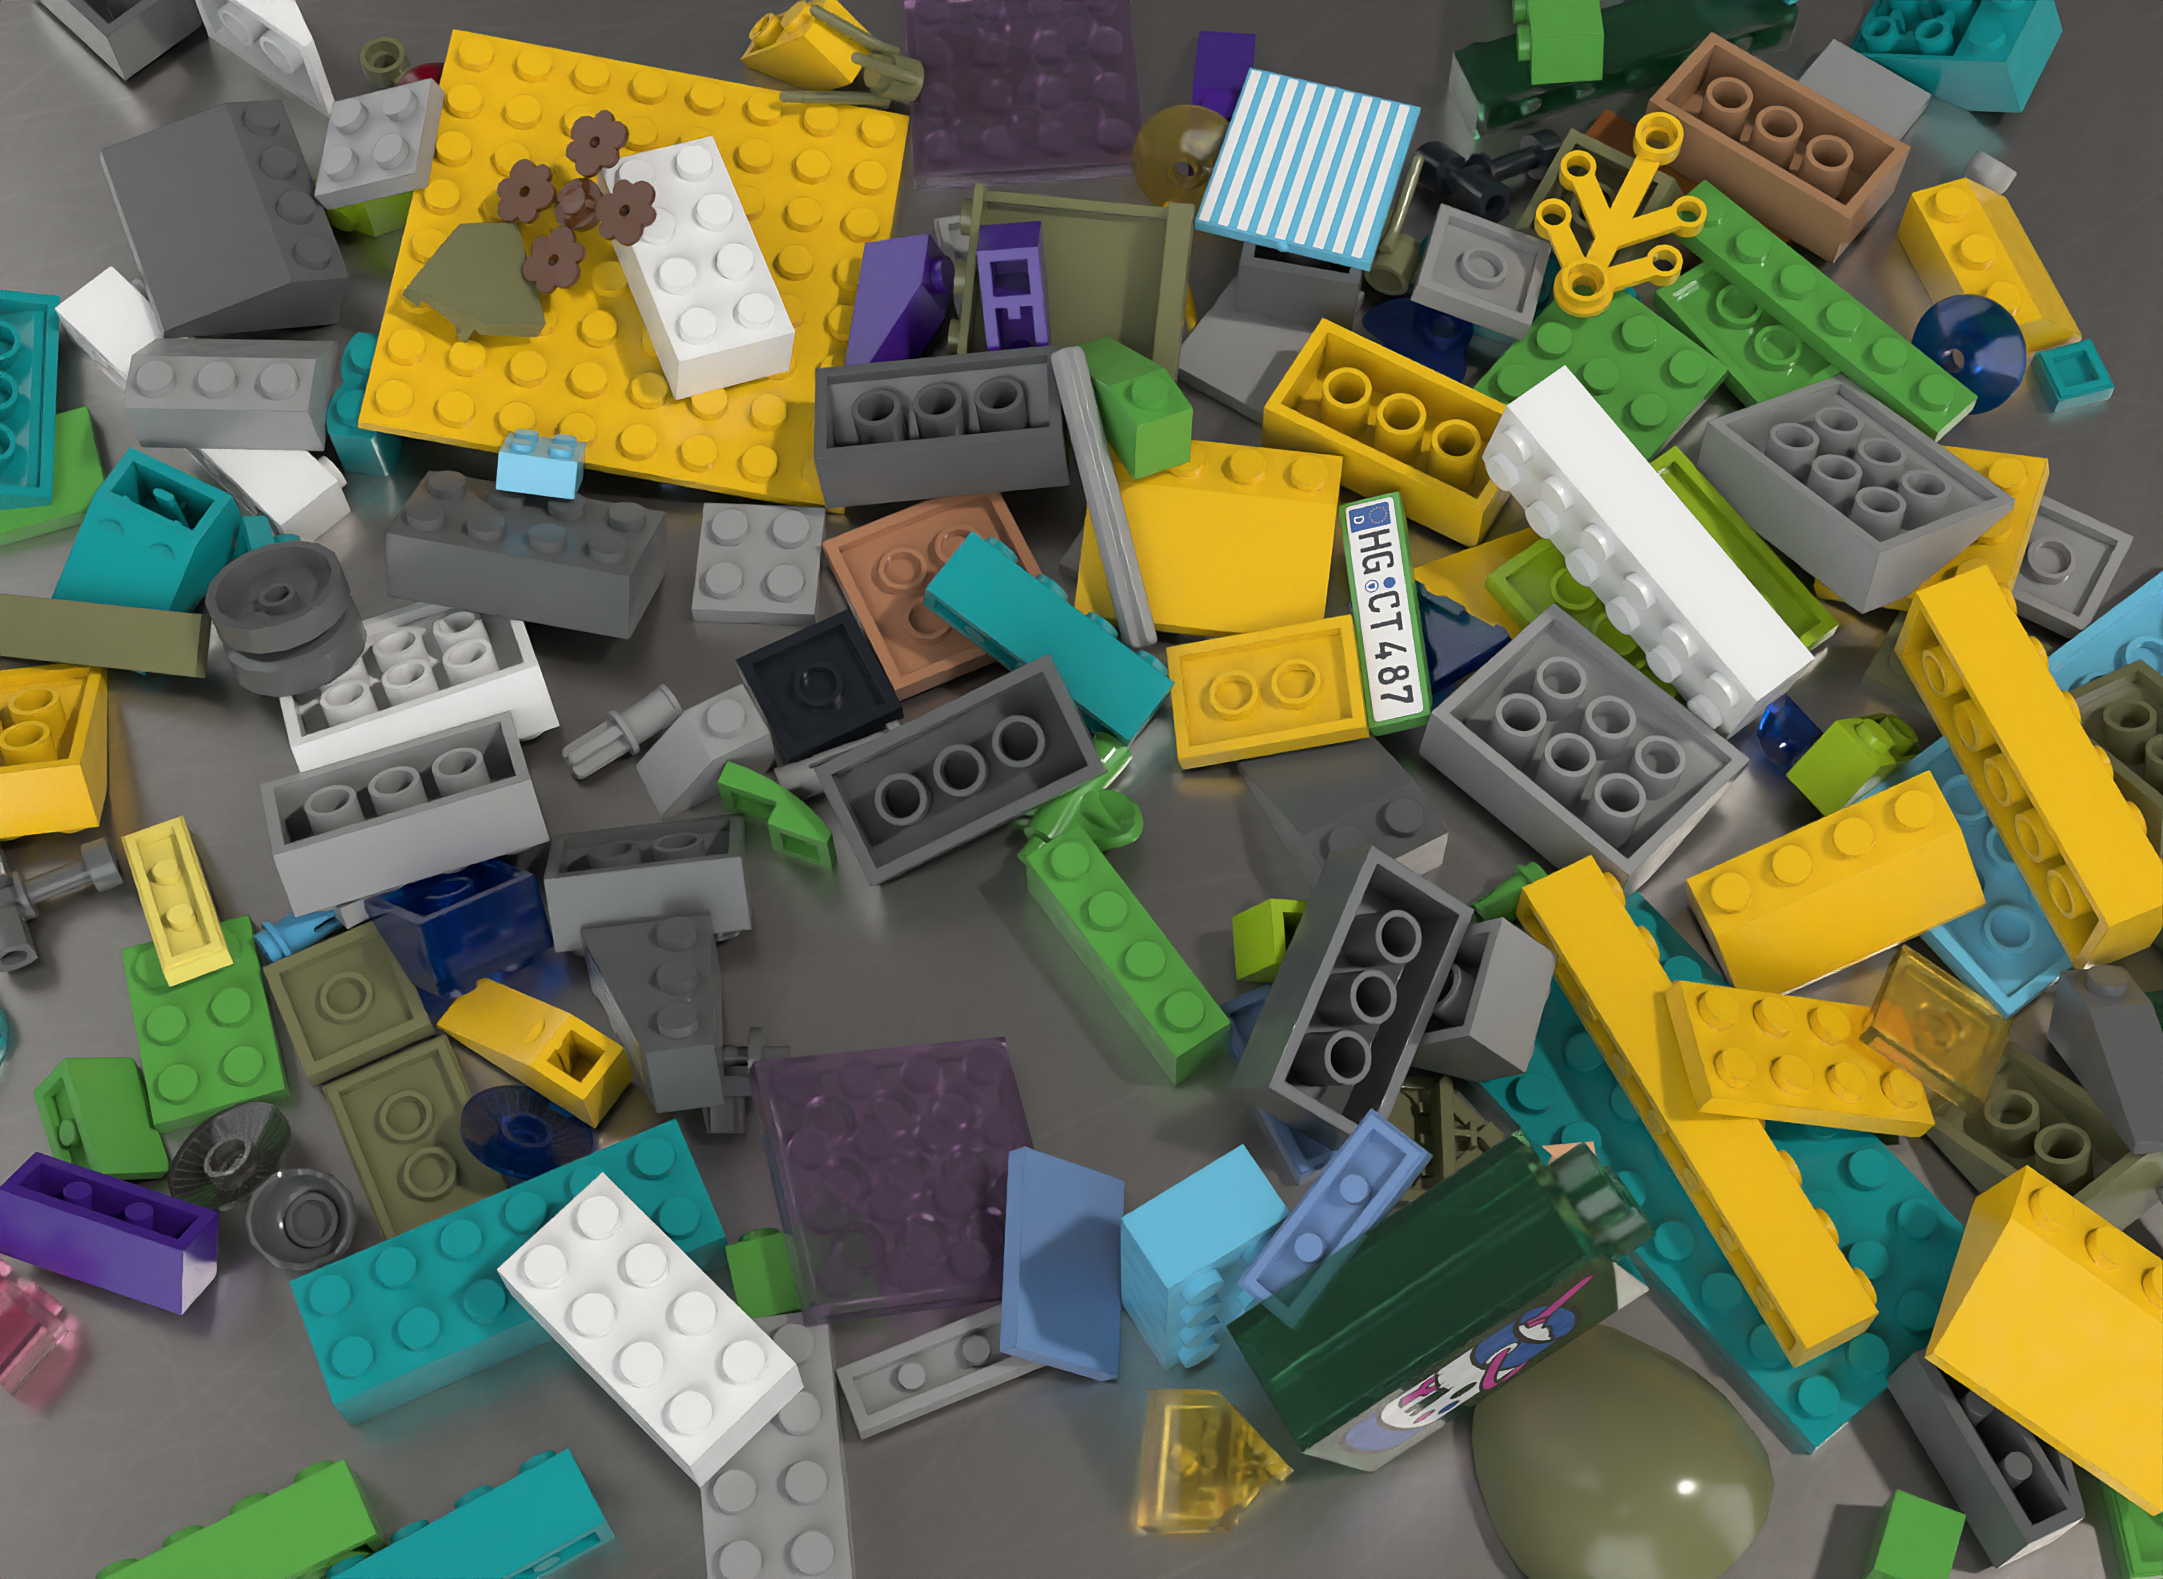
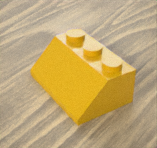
(1973, 244)

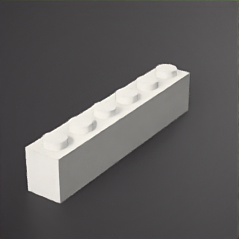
(290, 487)

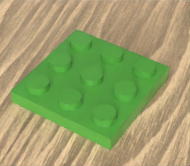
(1626, 359)

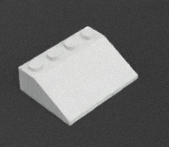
(417, 677)

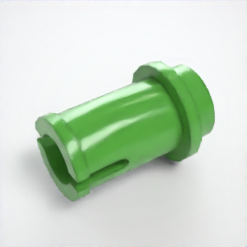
(1504, 898)

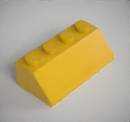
(1837, 889)

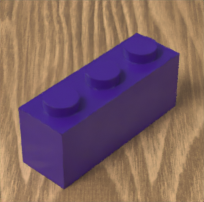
(108, 1232)

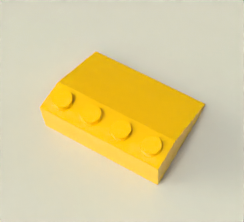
(1225, 540)
(52, 748)
(2061, 1330)

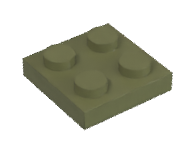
(346, 1003)

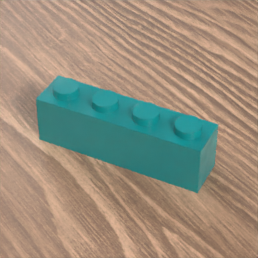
(1027, 617)
(497, 1533)

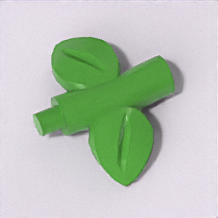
(1104, 814)

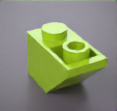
(1853, 760)

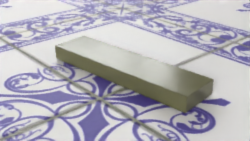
(104, 635)

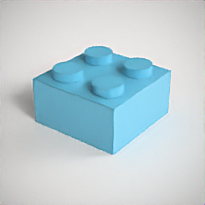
(541, 464)

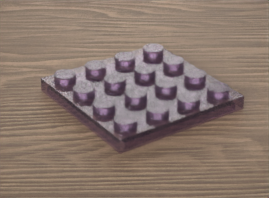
(1022, 91)
(892, 1174)

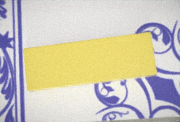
(176, 901)

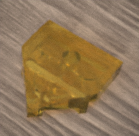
(1201, 1463)

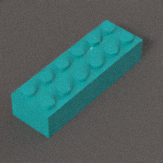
(432, 1297)

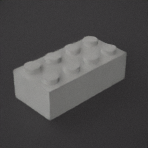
(402, 814)
(785, 1493)

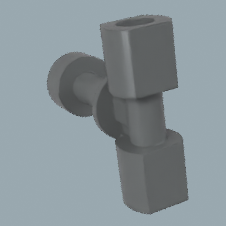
(21, 896)

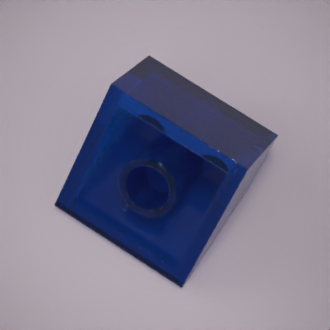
(463, 926)

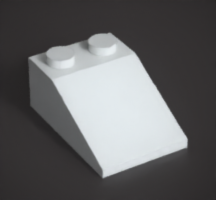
(274, 41)

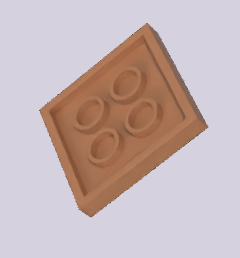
(885, 579)

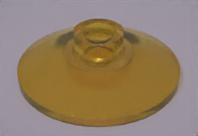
(1172, 136)

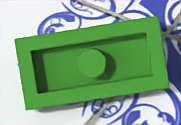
(101, 1118)

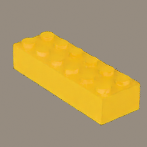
(2034, 767)

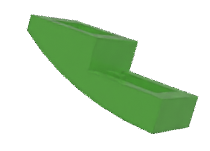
(791, 823)

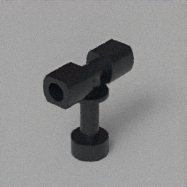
(1479, 178)

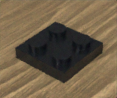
(819, 688)

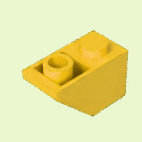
(804, 49)

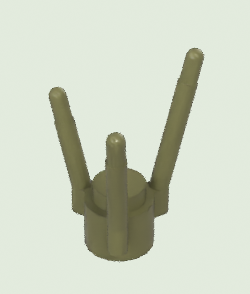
(885, 72)
(1397, 253)

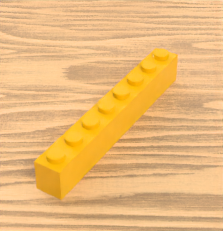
(1724, 1162)

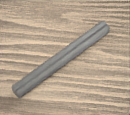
(1103, 497)

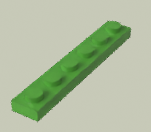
(1826, 316)

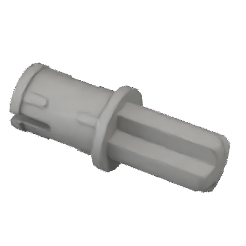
(622, 732)

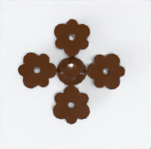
(578, 204)

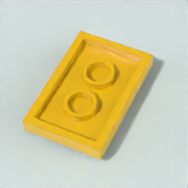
(1267, 692)

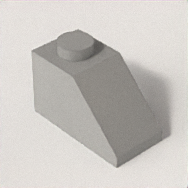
(692, 753)

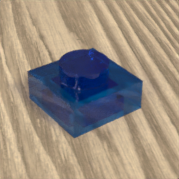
(1786, 732)

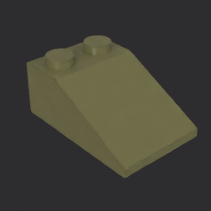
(2126, 720)
(2054, 1128)

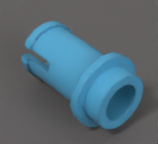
(294, 934)

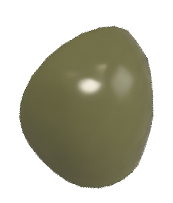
(1619, 1466)

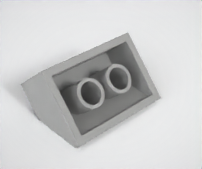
(231, 393)

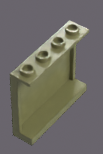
(1107, 271)

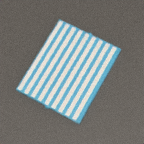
(1308, 169)

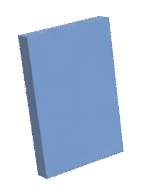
(1062, 1265)

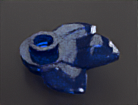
(1408, 331)

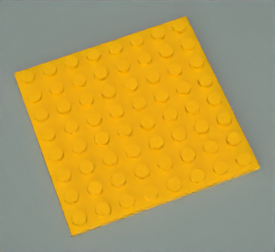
(812, 190)

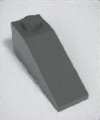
(2114, 1049)

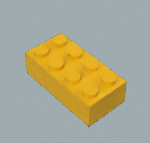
(1393, 427)

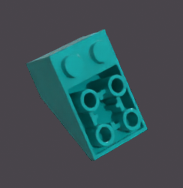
(1964, 50)
(150, 539)

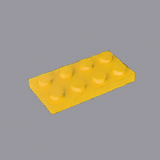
(1791, 1061)

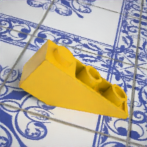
(541, 1048)

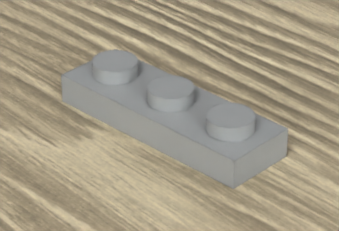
(929, 1372)

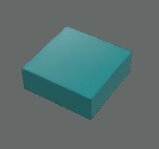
(2072, 375)

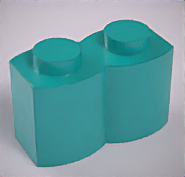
(359, 449)

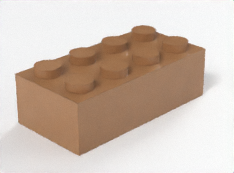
(1778, 147)

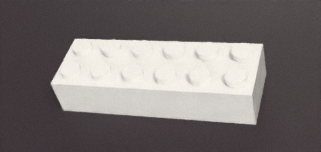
(1643, 554)

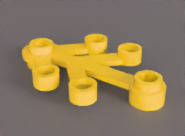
(1616, 226)

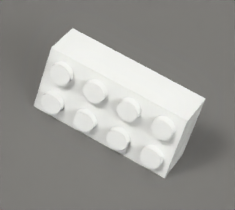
(701, 273)
(651, 1329)

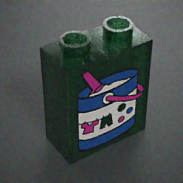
(1446, 1301)

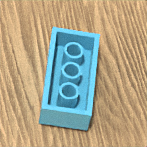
(1190, 1252)

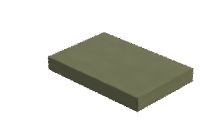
(407, 1139)

